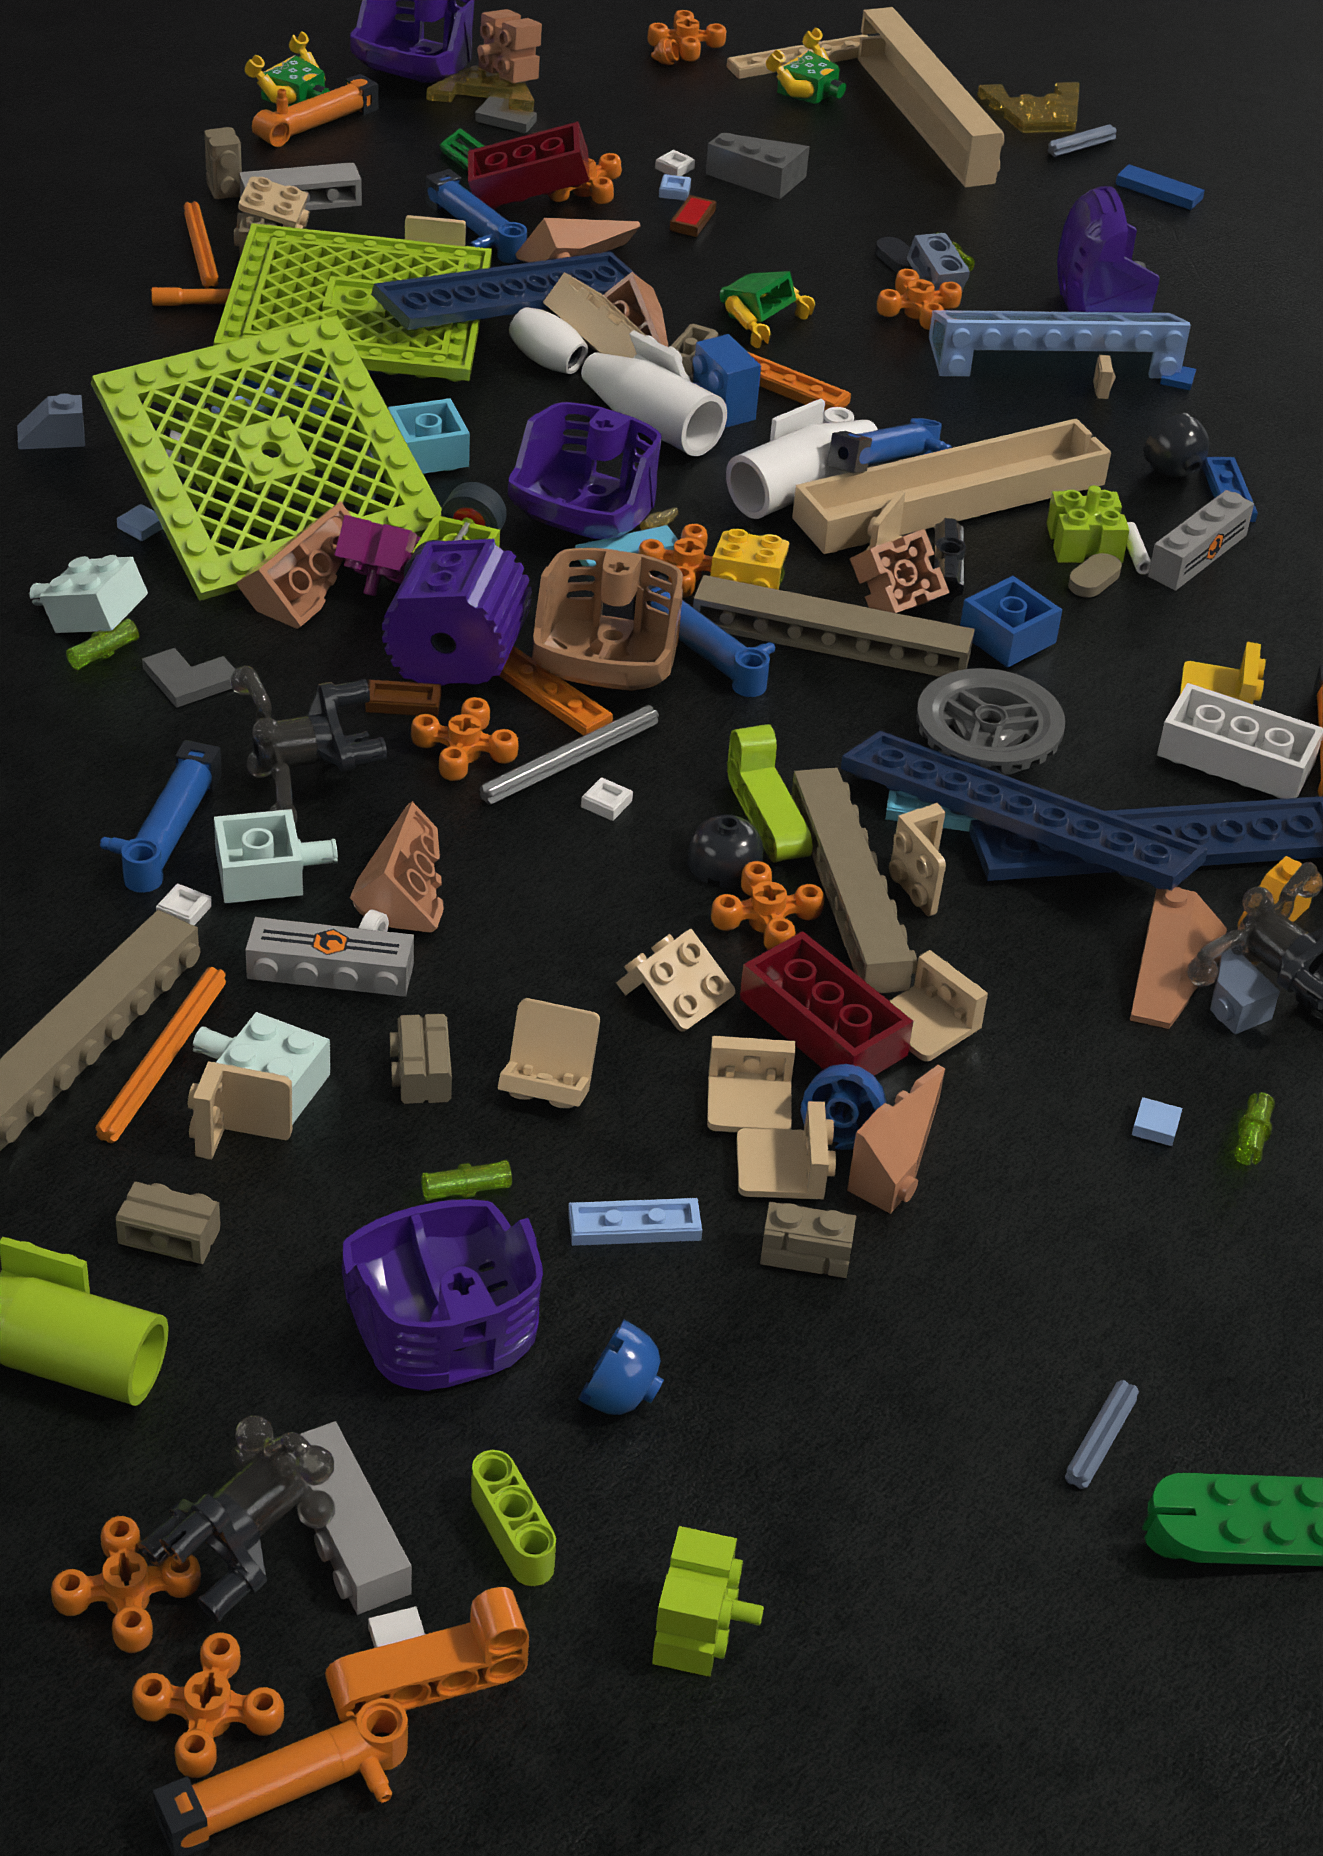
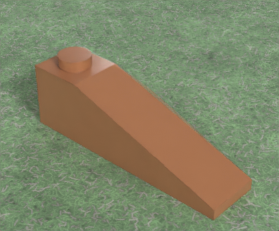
(640, 306)
(298, 574)
(403, 875)
(1175, 934)
(893, 1143)

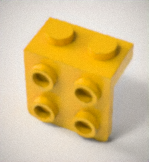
(749, 558)
(1241, 683)

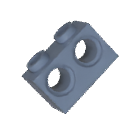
(937, 260)

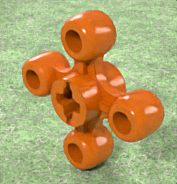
(687, 35)
(600, 182)
(917, 297)
(687, 555)
(464, 739)
(767, 905)
(132, 1624)
(208, 1705)

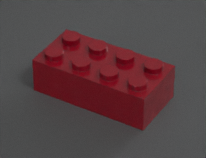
(529, 166)
(825, 1007)

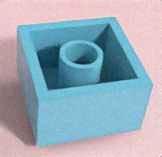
(434, 434)

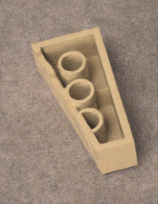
(592, 317)

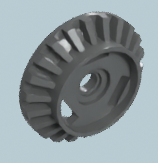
(1016, 703)

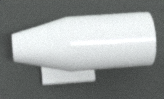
(658, 393)
(797, 454)

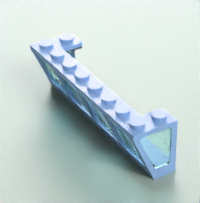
(959, 333)

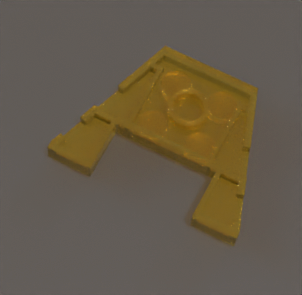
(480, 83)
(1036, 114)

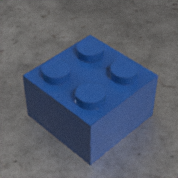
(730, 373)
(1011, 621)

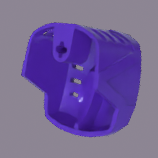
(400, 44)
(1097, 258)
(563, 484)
(423, 1293)

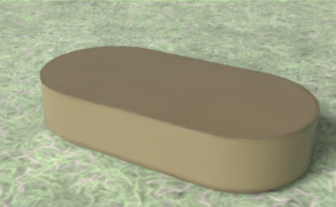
(1094, 575)

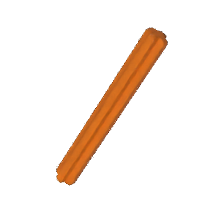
(201, 244)

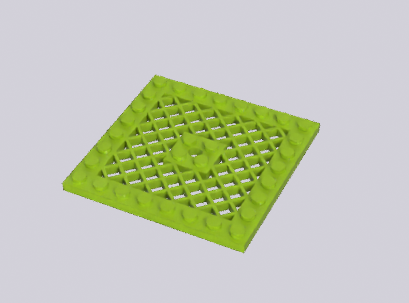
(314, 274)
(322, 343)

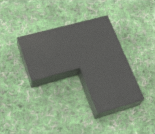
(497, 113)
(186, 683)

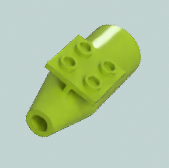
(70, 1335)

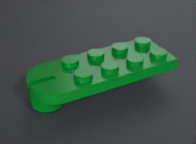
(1237, 1519)

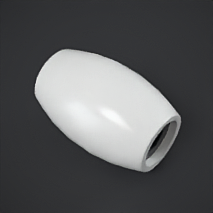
(548, 340)

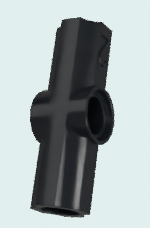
(949, 556)

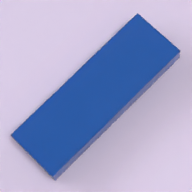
(1160, 187)
(1224, 475)

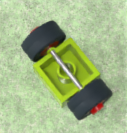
(468, 514)

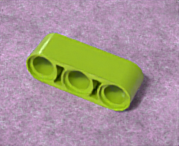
(513, 1536)

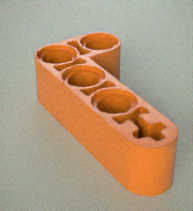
(439, 1663)

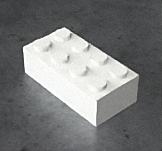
(1240, 742)

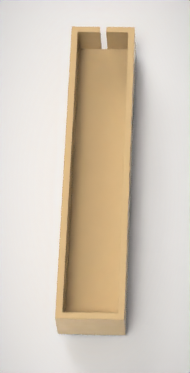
(930, 97)
(952, 483)

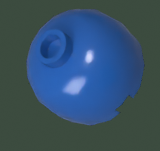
(849, 1099)
(624, 1372)

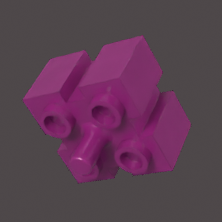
(375, 550)

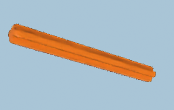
(160, 1055)

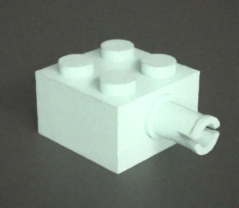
(91, 594)
(263, 856)
(273, 1048)

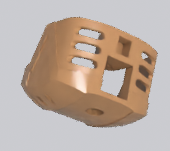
(599, 649)

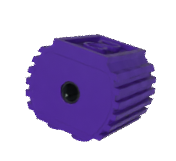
(457, 613)

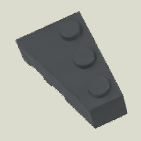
(757, 163)

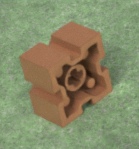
(509, 45)
(900, 573)

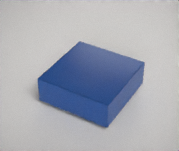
(1180, 379)

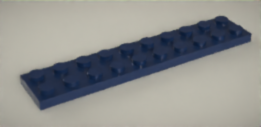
(491, 290)
(1025, 810)
(1229, 830)

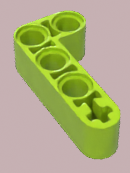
(765, 795)

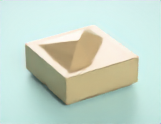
(1103, 376)

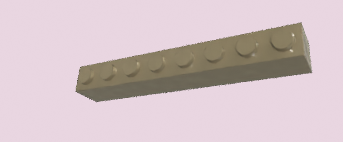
(834, 627)
(853, 882)
(92, 1018)

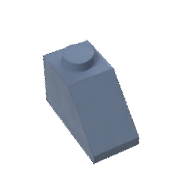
(53, 424)
(1242, 994)

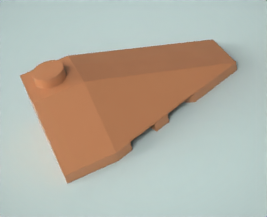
(575, 237)

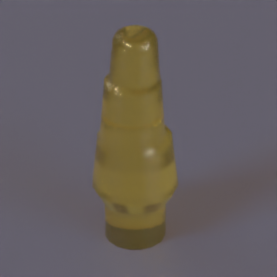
(659, 519)

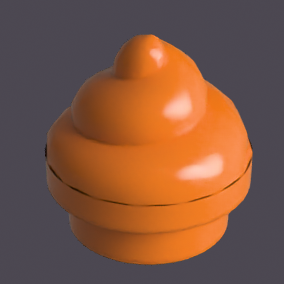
(666, 52)

